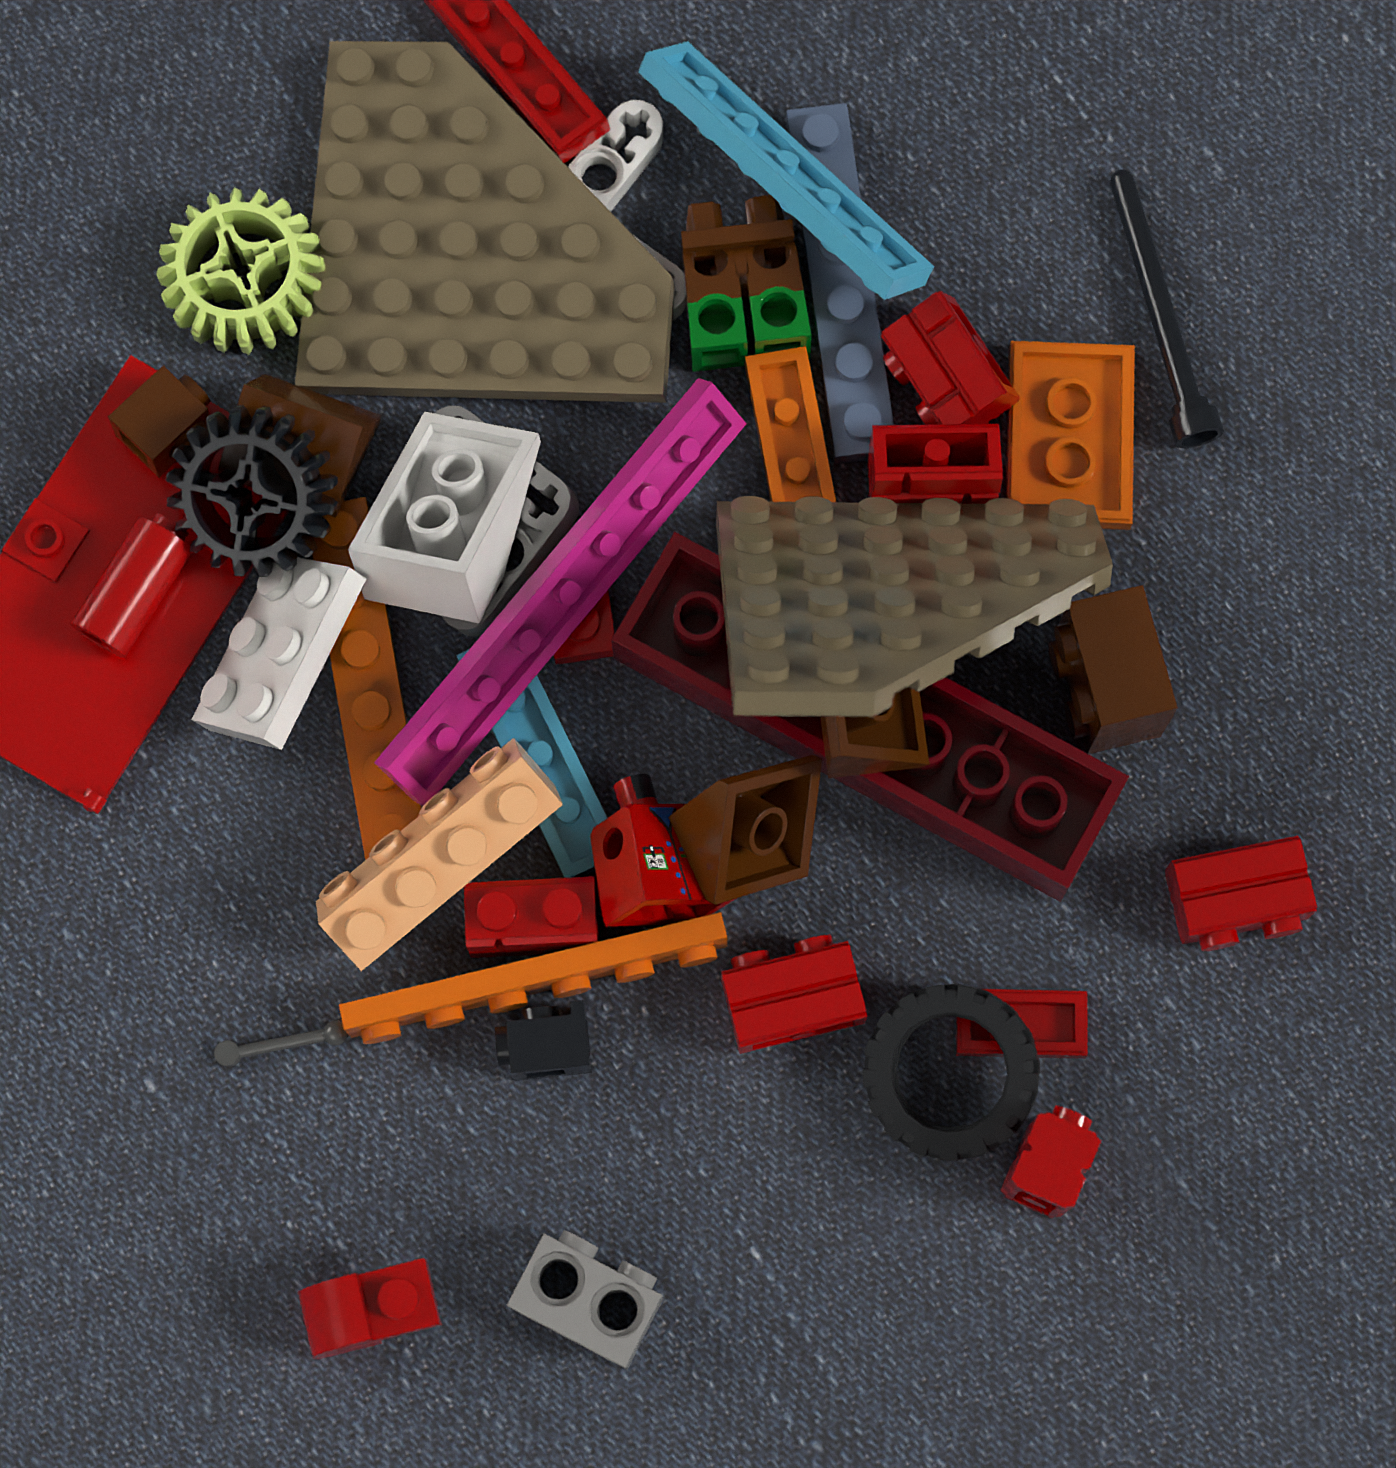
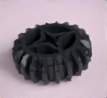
(203, 487)

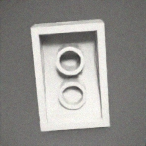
(446, 517)

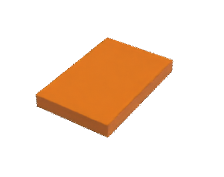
(1072, 427)

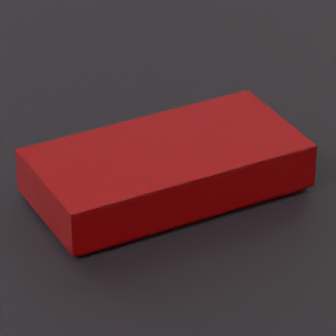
(1053, 1017)

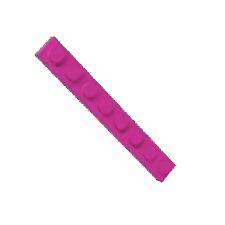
(561, 592)

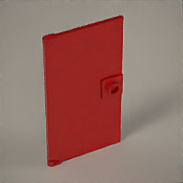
(65, 702)

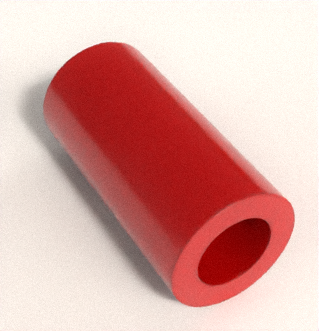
(133, 584)

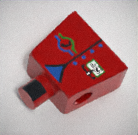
(642, 863)

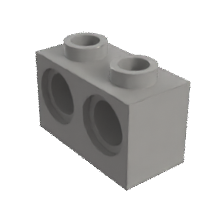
(579, 1314)

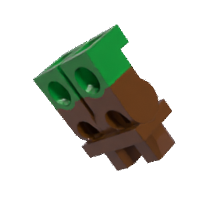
(736, 264)

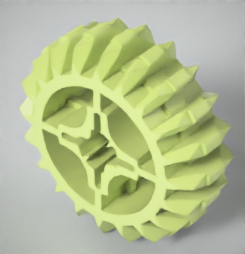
(222, 223)

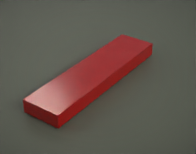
(524, 73)

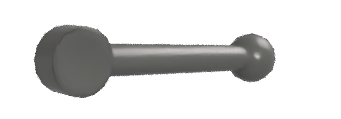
(229, 1053)

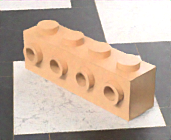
(436, 853)

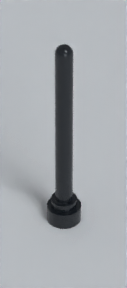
(1193, 418)

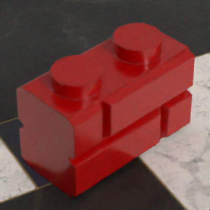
(947, 364)
(935, 462)
(1241, 892)
(530, 916)
(793, 994)
(1052, 1162)

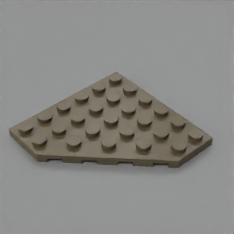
(466, 248)
(881, 595)

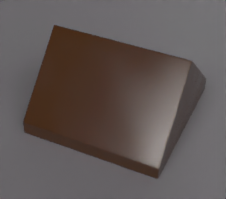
(338, 428)
(878, 742)
(751, 829)

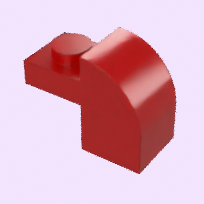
(368, 1308)

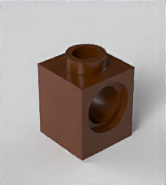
(159, 417)

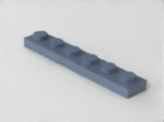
(841, 302)

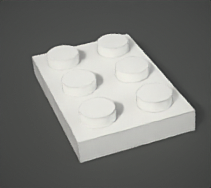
(278, 651)

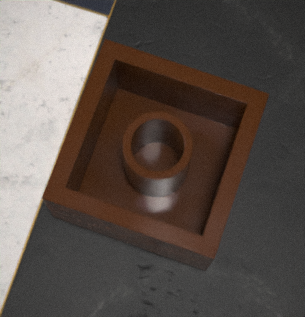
(1112, 670)

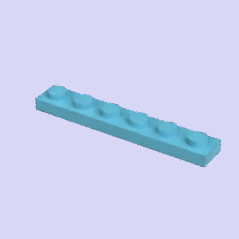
(786, 170)

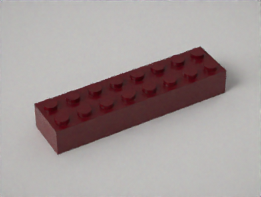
(991, 775)

